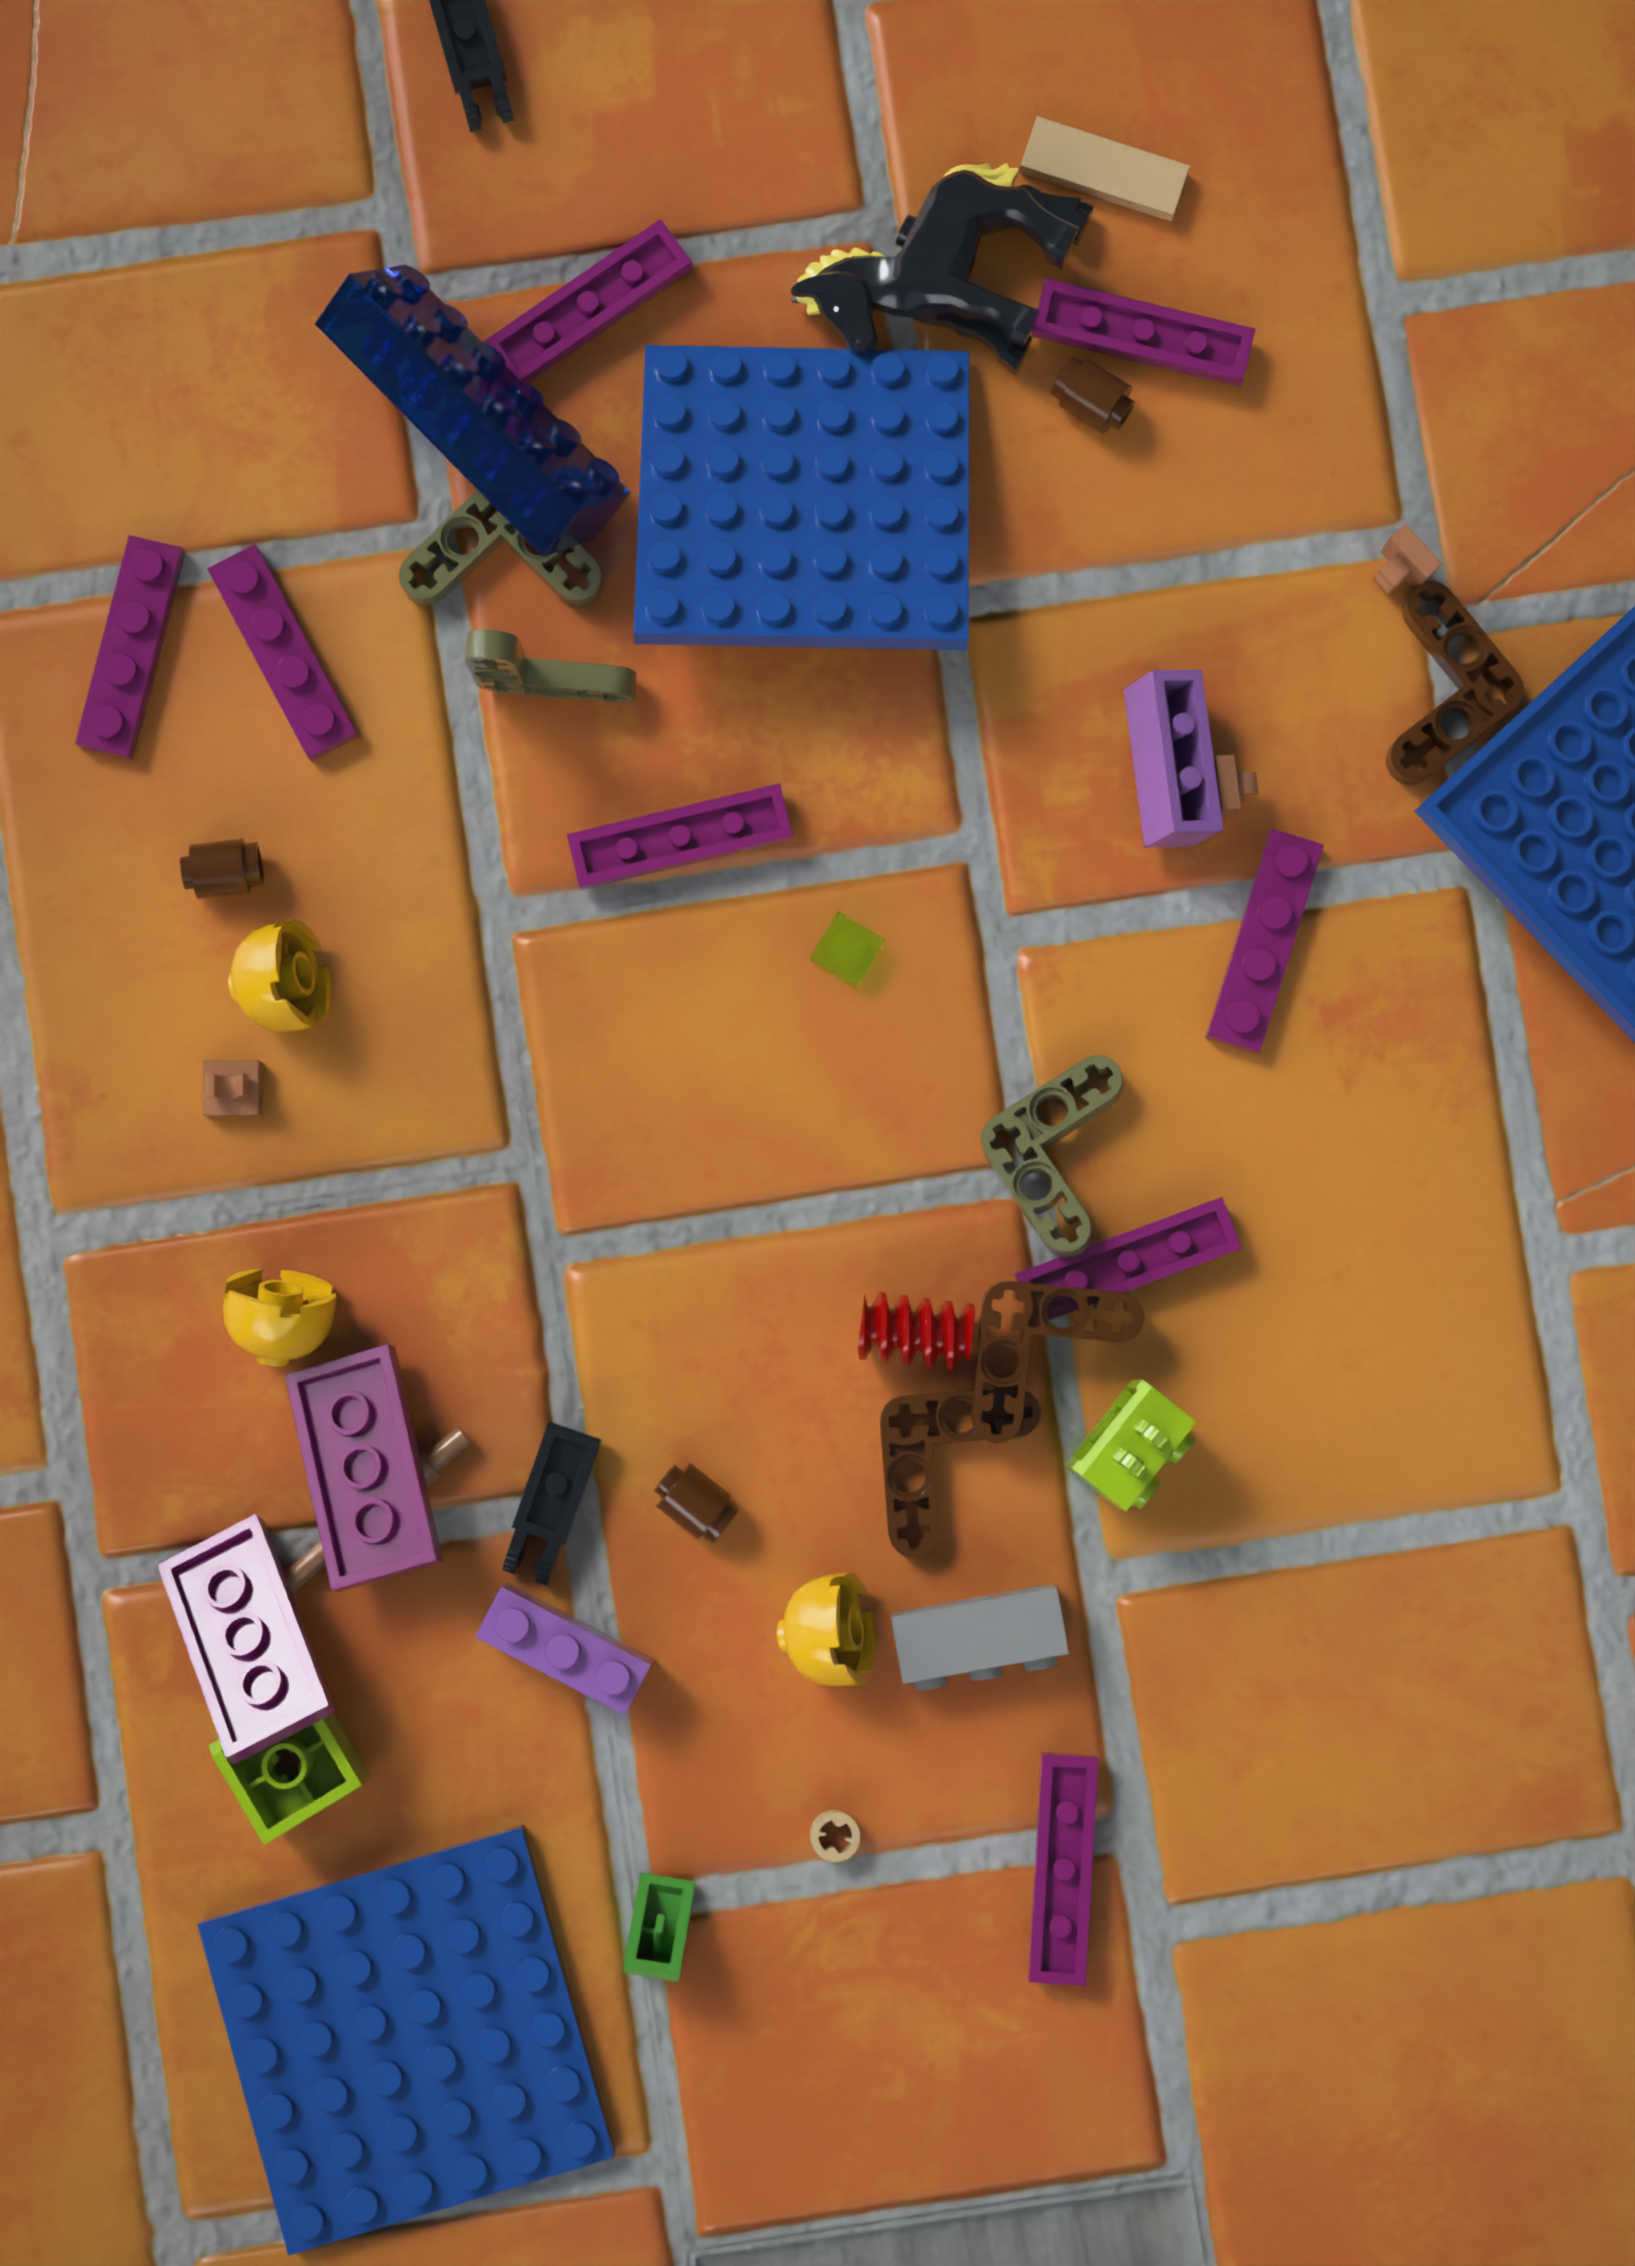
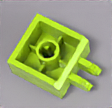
(1132, 1446)
(282, 1799)

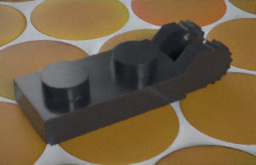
(471, 55)
(552, 1496)

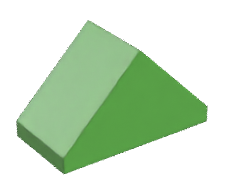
(659, 1927)

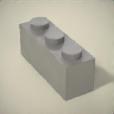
(979, 1636)

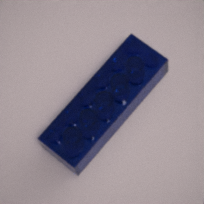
(473, 407)

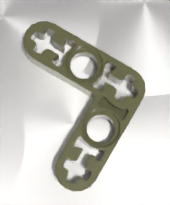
(504, 531)
(502, 667)
(1037, 1137)

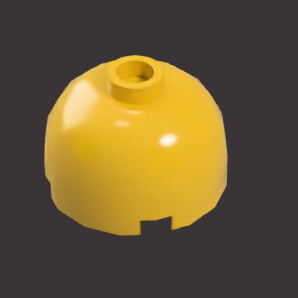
(279, 978)
(278, 1316)
(827, 1632)

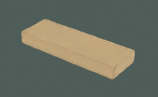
(1104, 168)

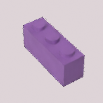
(1173, 758)
(564, 1648)

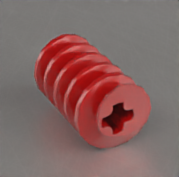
(916, 1331)

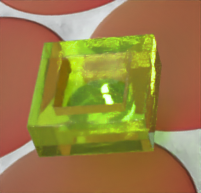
(847, 950)

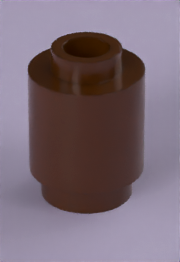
(1093, 395)
(222, 868)
(695, 1502)

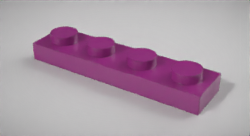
(591, 302)
(1143, 332)
(130, 647)
(283, 652)
(680, 836)
(1264, 941)
(1140, 1255)
(1063, 1868)

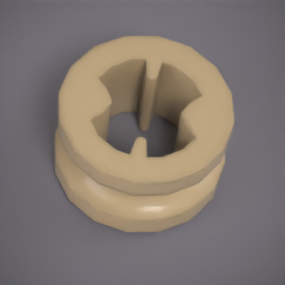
(830, 1853)

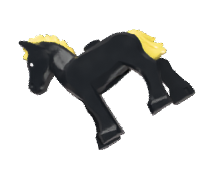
(936, 259)

